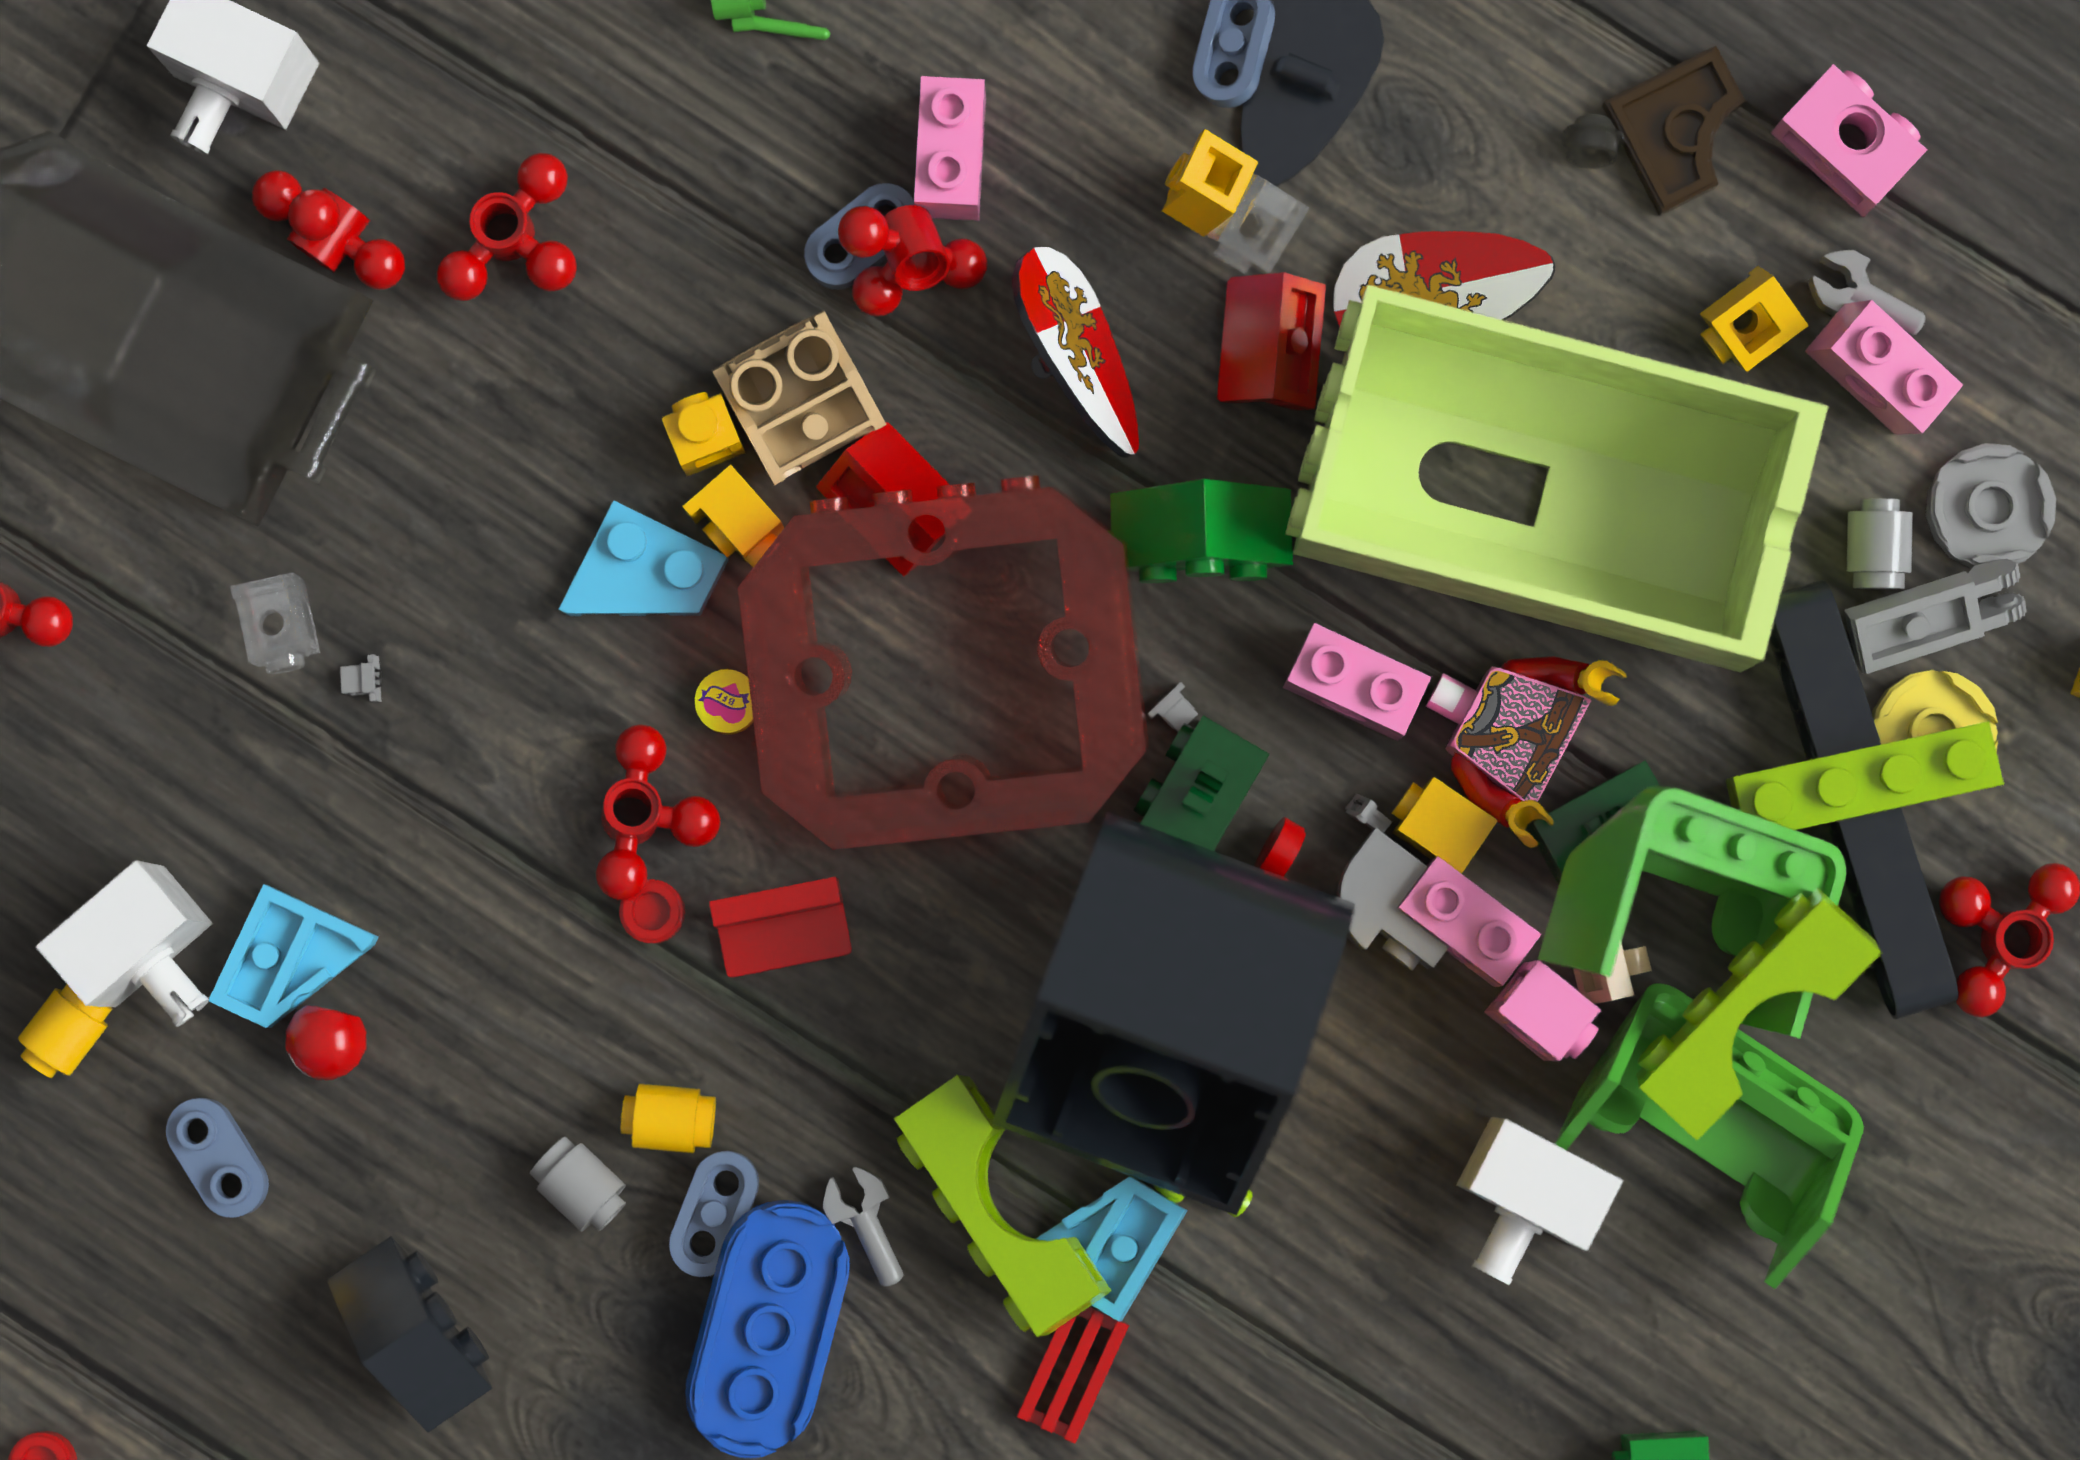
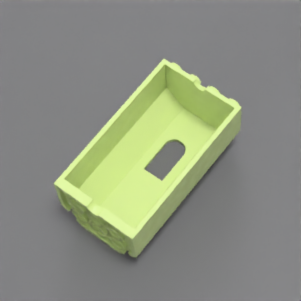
(1657, 500)

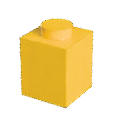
(1442, 823)

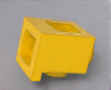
(1207, 183)
(1772, 324)
(702, 432)
(736, 515)

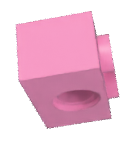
(950, 147)
(1855, 175)
(1884, 367)
(1357, 682)
(1469, 922)
(1545, 1013)

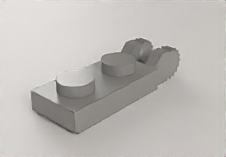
(1933, 616)

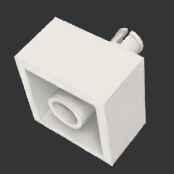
(231, 61)
(129, 941)
(1534, 1192)

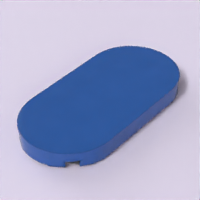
(767, 1328)

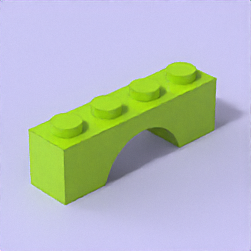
(1871, 778)
(1810, 952)
(954, 1141)

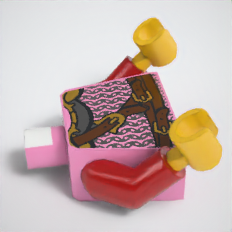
(1517, 731)

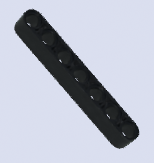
(1877, 846)

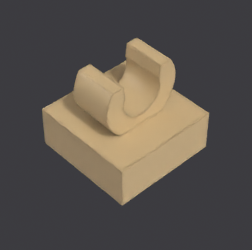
(1602, 988)

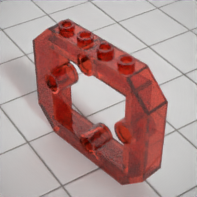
(792, 718)

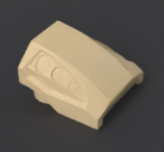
(814, 399)

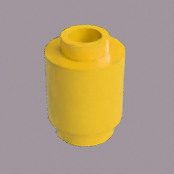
(62, 1033)
(669, 1118)

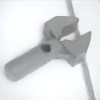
(1853, 266)
(866, 1223)

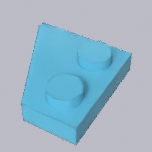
(643, 570)
(285, 957)
(1123, 1238)

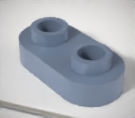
(1232, 46)
(844, 274)
(220, 1153)
(711, 1211)

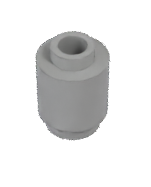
(1879, 544)
(579, 1185)

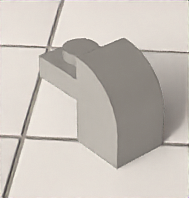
(1377, 883)

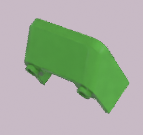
(1702, 845)
(1780, 1139)

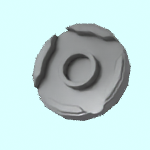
(1990, 505)

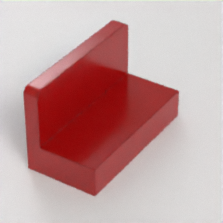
(1271, 340)
(883, 464)
(782, 927)

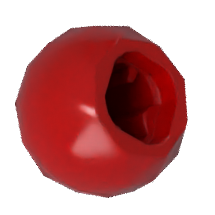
(325, 1042)

